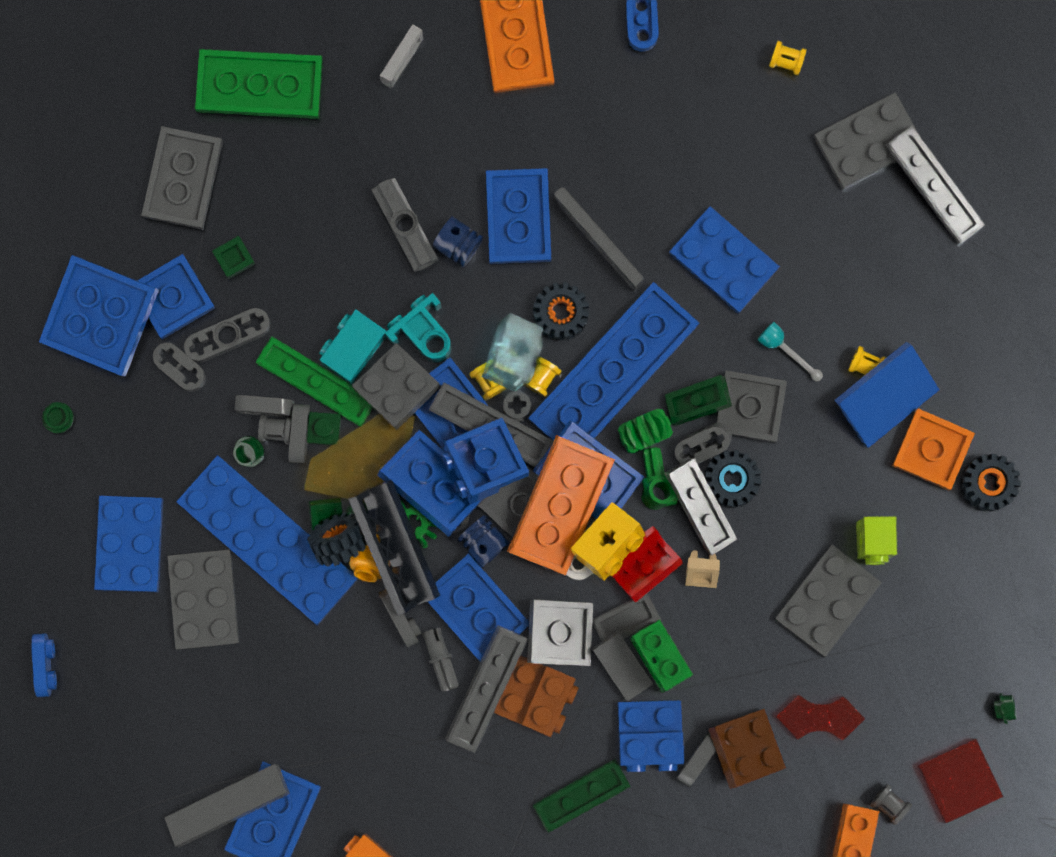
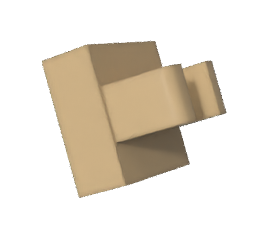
(702, 571)

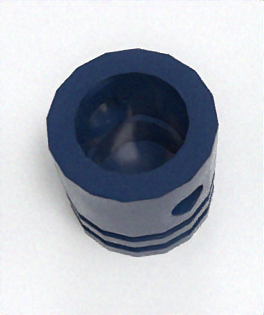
(457, 241)
(483, 541)

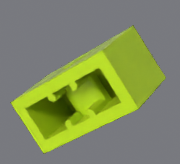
(876, 539)

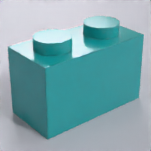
(352, 347)

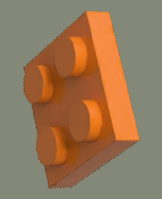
(933, 449)

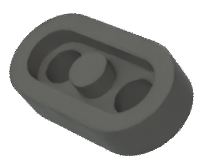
(407, 628)

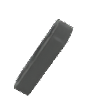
(244, 317)

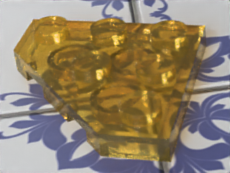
(357, 459)

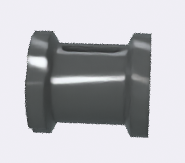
(524, 400)
(274, 429)
(891, 804)

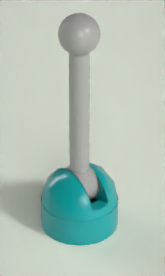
(774, 337)

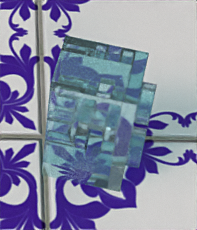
(513, 352)

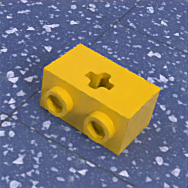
(613, 527)

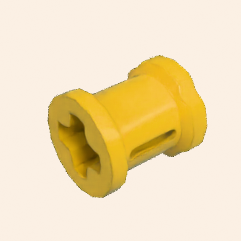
(797, 55)
(863, 361)
(543, 376)
(488, 387)

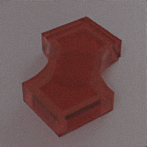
(805, 717)

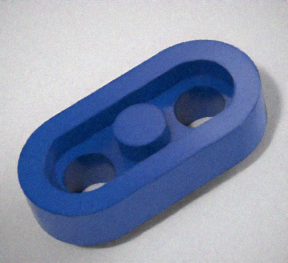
(642, 21)
(43, 677)

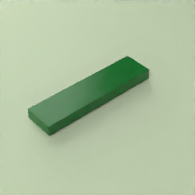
(314, 381)

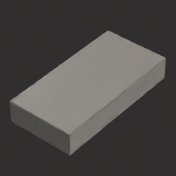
(401, 56)

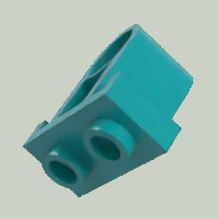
(421, 328)

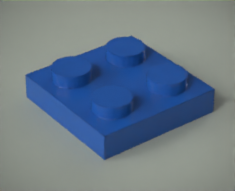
(179, 297)

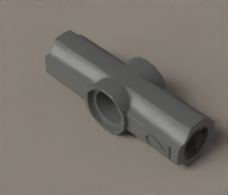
(396, 207)

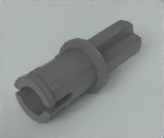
(440, 659)

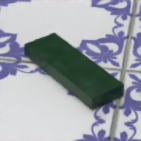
(581, 795)

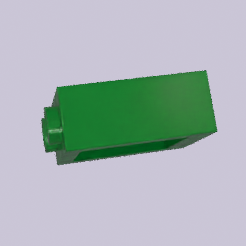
(657, 644)

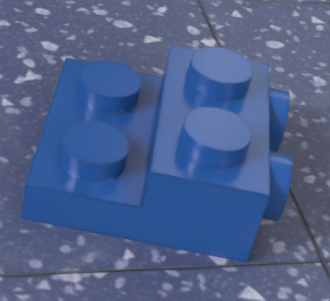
(484, 461)
(650, 735)

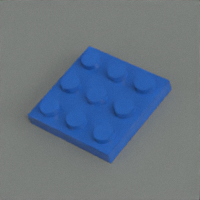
(98, 315)

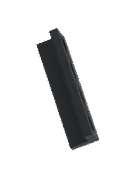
(396, 544)

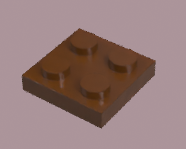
(747, 748)

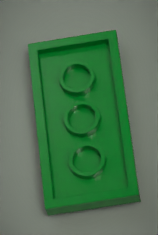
(259, 84)

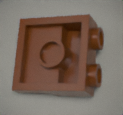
(537, 697)

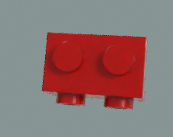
(647, 565)

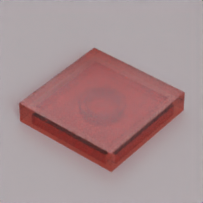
(960, 781)

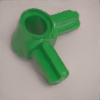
(656, 478)

